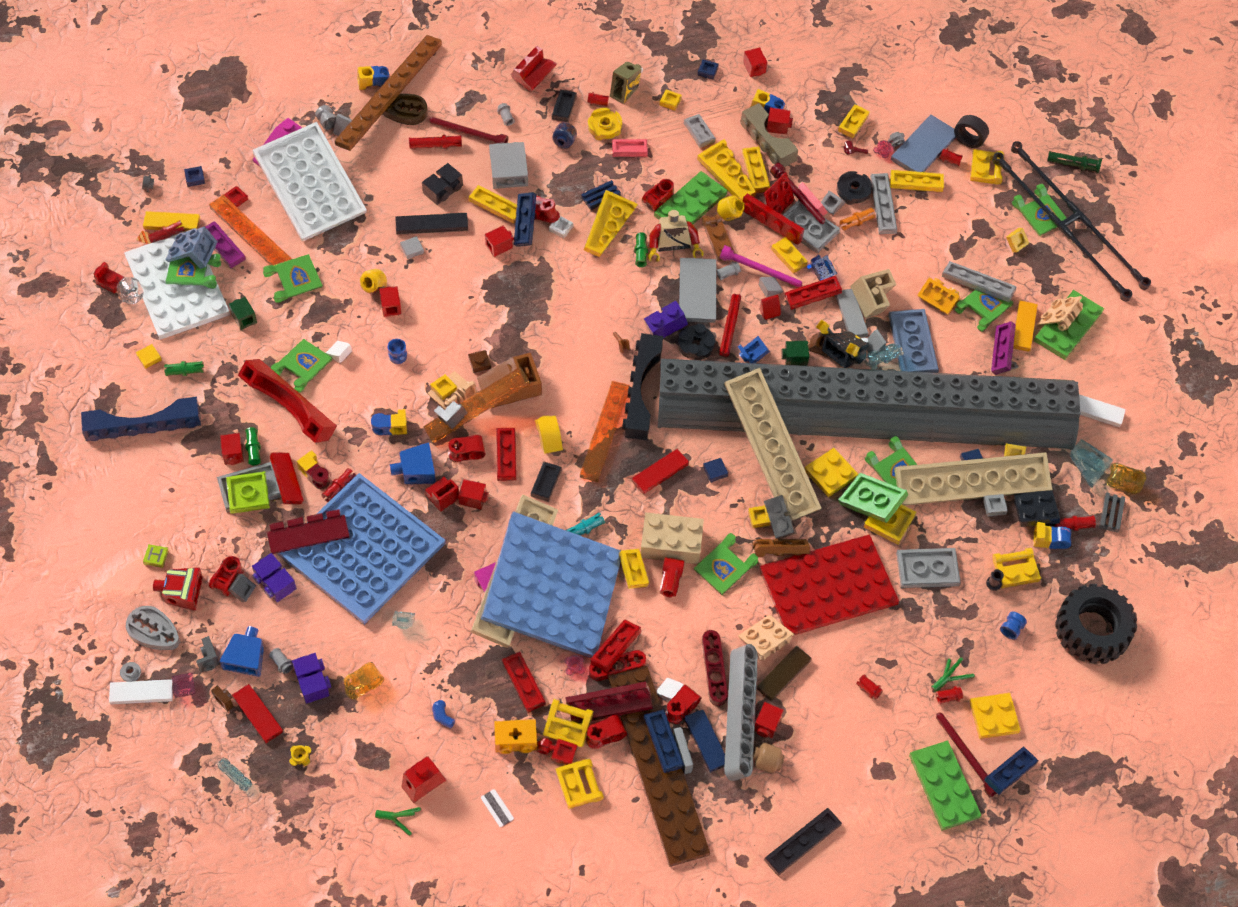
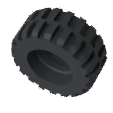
(1109, 605)

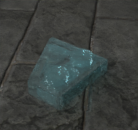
(888, 354)
(1090, 462)

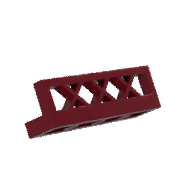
(613, 701)

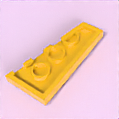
(726, 170)
(608, 221)

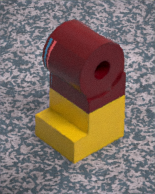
(312, 471)

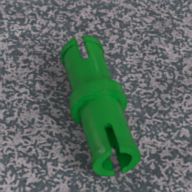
(641, 249)
(184, 368)
(253, 446)

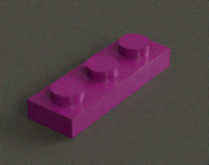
(225, 246)
(1003, 348)

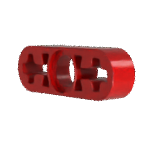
(632, 665)

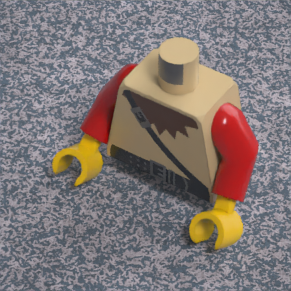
(673, 234)

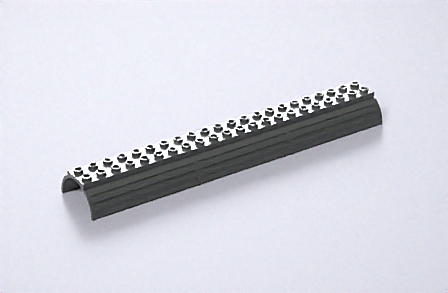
(879, 403)

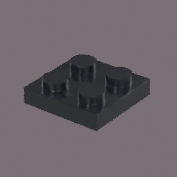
(1036, 507)

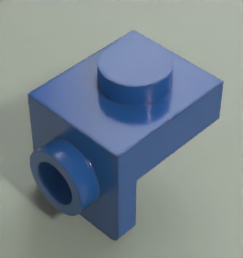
(753, 351)

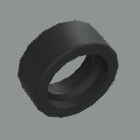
(967, 138)

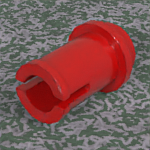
(598, 99)
(951, 157)
(870, 687)
(949, 695)

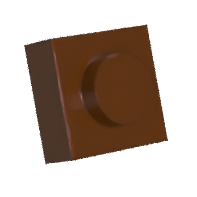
(479, 361)
(223, 697)

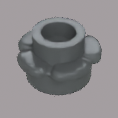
(148, 183)

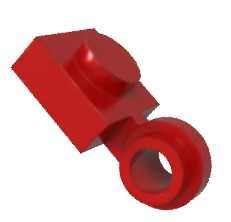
(562, 752)

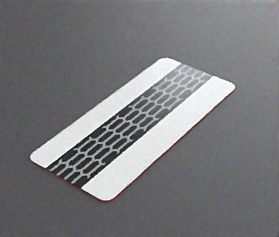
(497, 808)

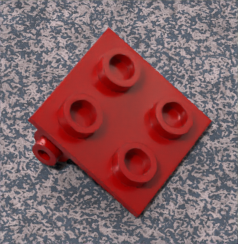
(780, 194)

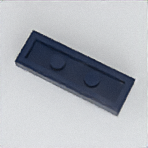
(525, 219)
(706, 740)
(663, 741)
(1011, 770)

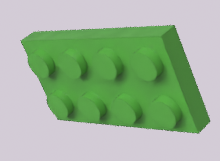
(694, 198)
(1064, 342)
(944, 785)

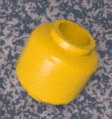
(730, 208)
(373, 280)

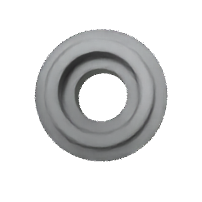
(896, 139)
(132, 676)

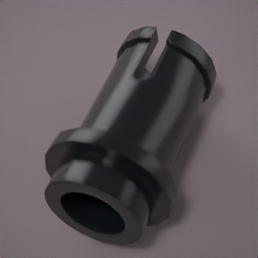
(994, 582)

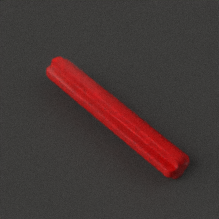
(730, 325)

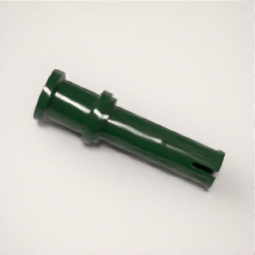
(1084, 165)

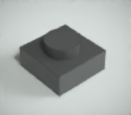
(242, 588)

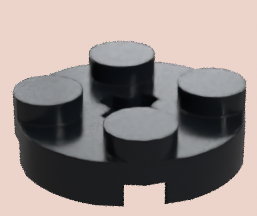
(851, 195)
(700, 333)

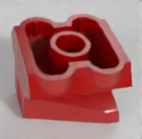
(533, 69)

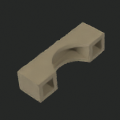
(779, 150)

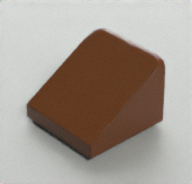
(816, 344)

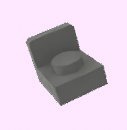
(210, 658)

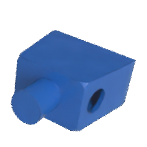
(415, 465)
(244, 653)

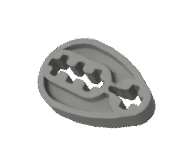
(156, 619)

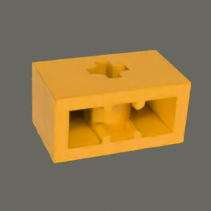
(507, 730)

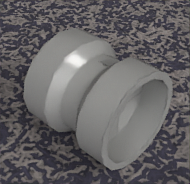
(326, 117)

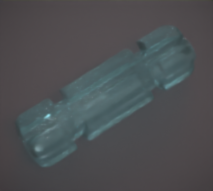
(234, 774)

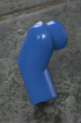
(440, 716)

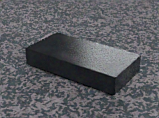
(564, 105)
(546, 481)

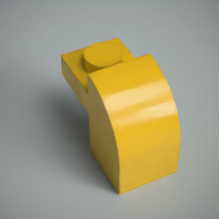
(549, 434)

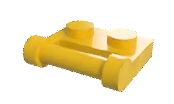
(980, 167)
(1019, 573)
(565, 729)
(572, 784)

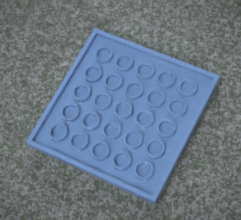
(376, 560)
(552, 585)

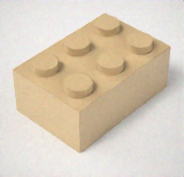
(672, 537)

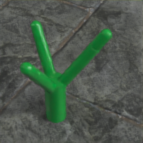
(947, 673)
(386, 815)

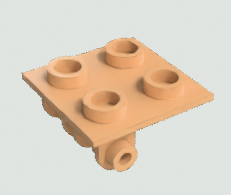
(1062, 312)
(464, 391)
(767, 636)

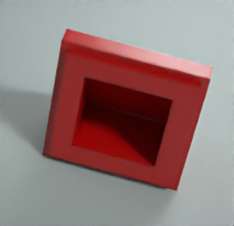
(770, 307)

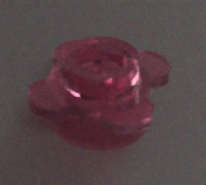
(883, 148)
(570, 661)

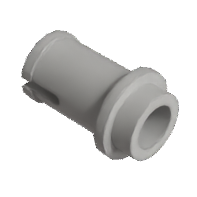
(504, 111)
(729, 270)
(284, 664)

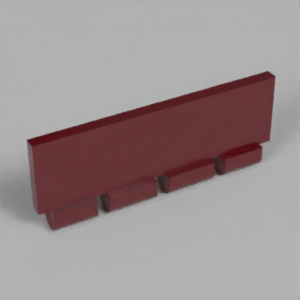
(303, 534)

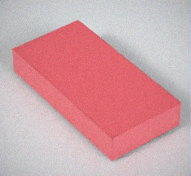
(629, 148)
(811, 197)

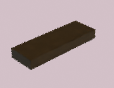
(784, 673)

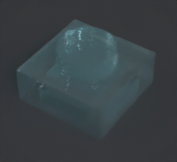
(403, 619)

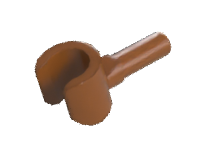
(623, 343)

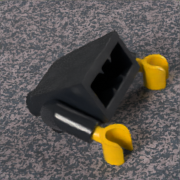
(843, 347)

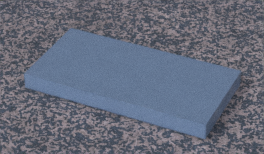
(924, 145)
(913, 334)

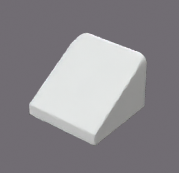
(339, 351)
(668, 689)

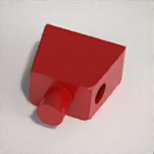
(423, 778)

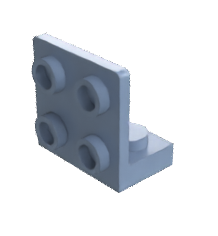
(196, 244)

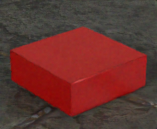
(236, 196)

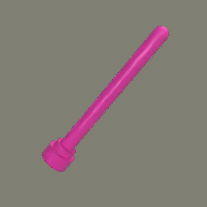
(728, 254)

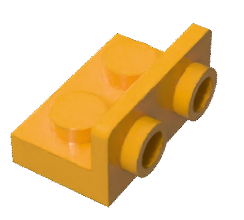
(938, 295)

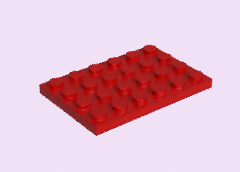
(829, 585)

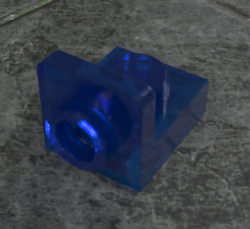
(822, 267)

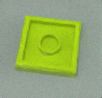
(247, 492)

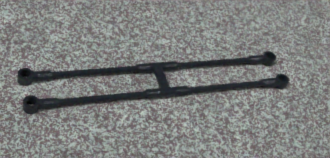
(1078, 214)

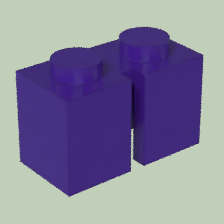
(666, 322)
(276, 581)
(310, 677)

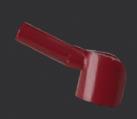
(849, 148)

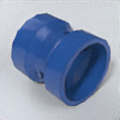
(397, 351)
(1014, 624)

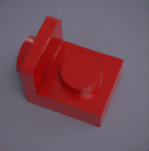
(107, 278)

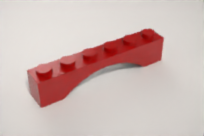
(311, 420)

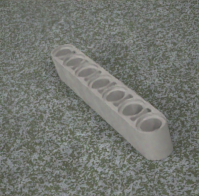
(741, 712)

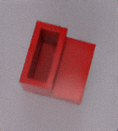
(442, 493)

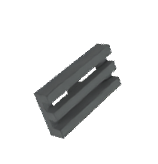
(1114, 499)

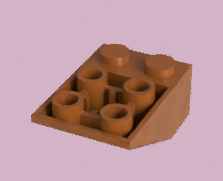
(527, 365)

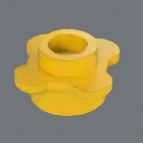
(296, 751)

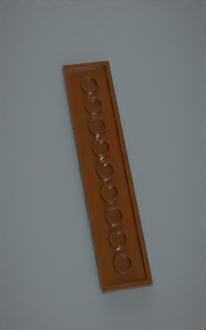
(666, 792)

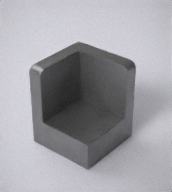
(451, 415)

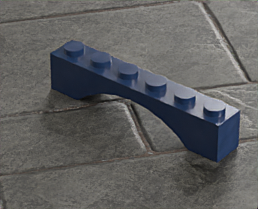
(180, 414)

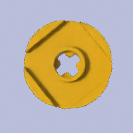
(601, 131)

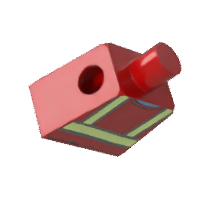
(180, 587)

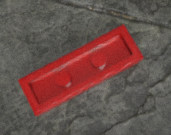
(813, 292)
(506, 454)
(660, 471)
(286, 478)
(615, 645)
(523, 682)
(257, 713)

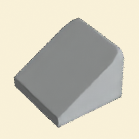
(340, 124)
(832, 202)
(769, 286)
(876, 342)

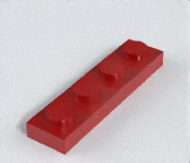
(773, 219)

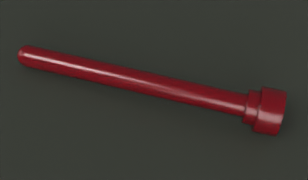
(466, 130)
(777, 171)
(966, 752)

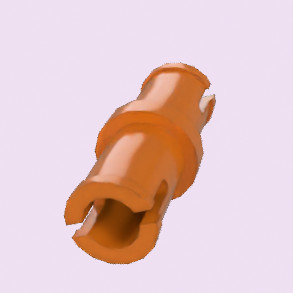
(857, 219)

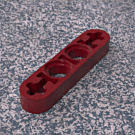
(717, 667)

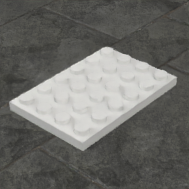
(309, 181)
(173, 306)

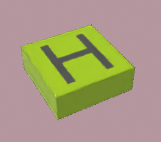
(155, 556)

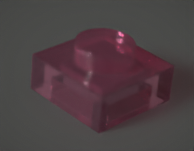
(183, 685)

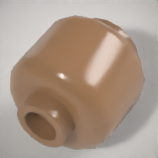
(768, 758)

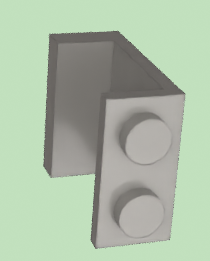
(508, 165)

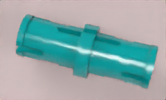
(587, 525)

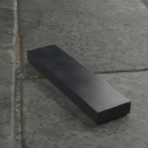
(431, 223)
(802, 841)

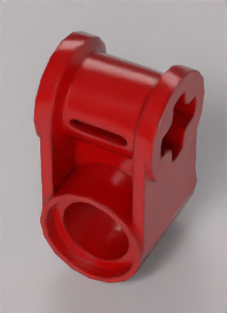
(659, 194)
(546, 210)
(467, 447)
(224, 577)
(682, 704)
(607, 731)

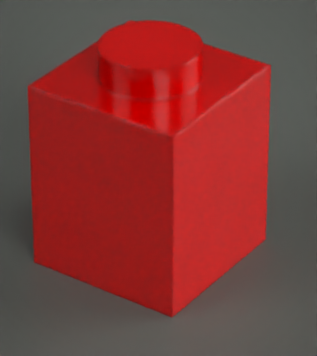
(755, 62)
(779, 121)
(499, 240)
(390, 301)
(232, 449)
(473, 494)
(768, 720)

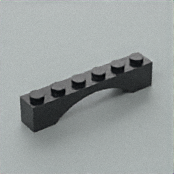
(638, 417)

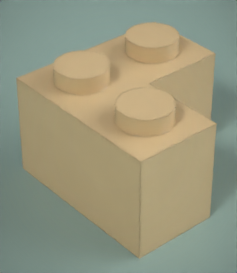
(871, 292)

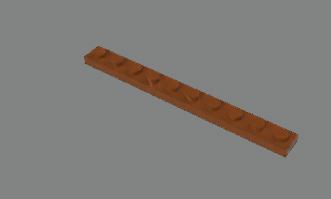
(388, 93)

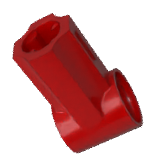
(672, 573)

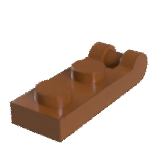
(716, 235)
(780, 547)

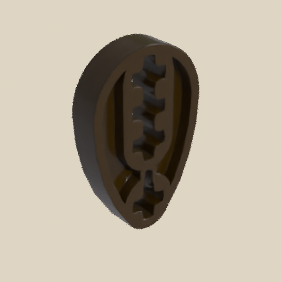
(404, 115)

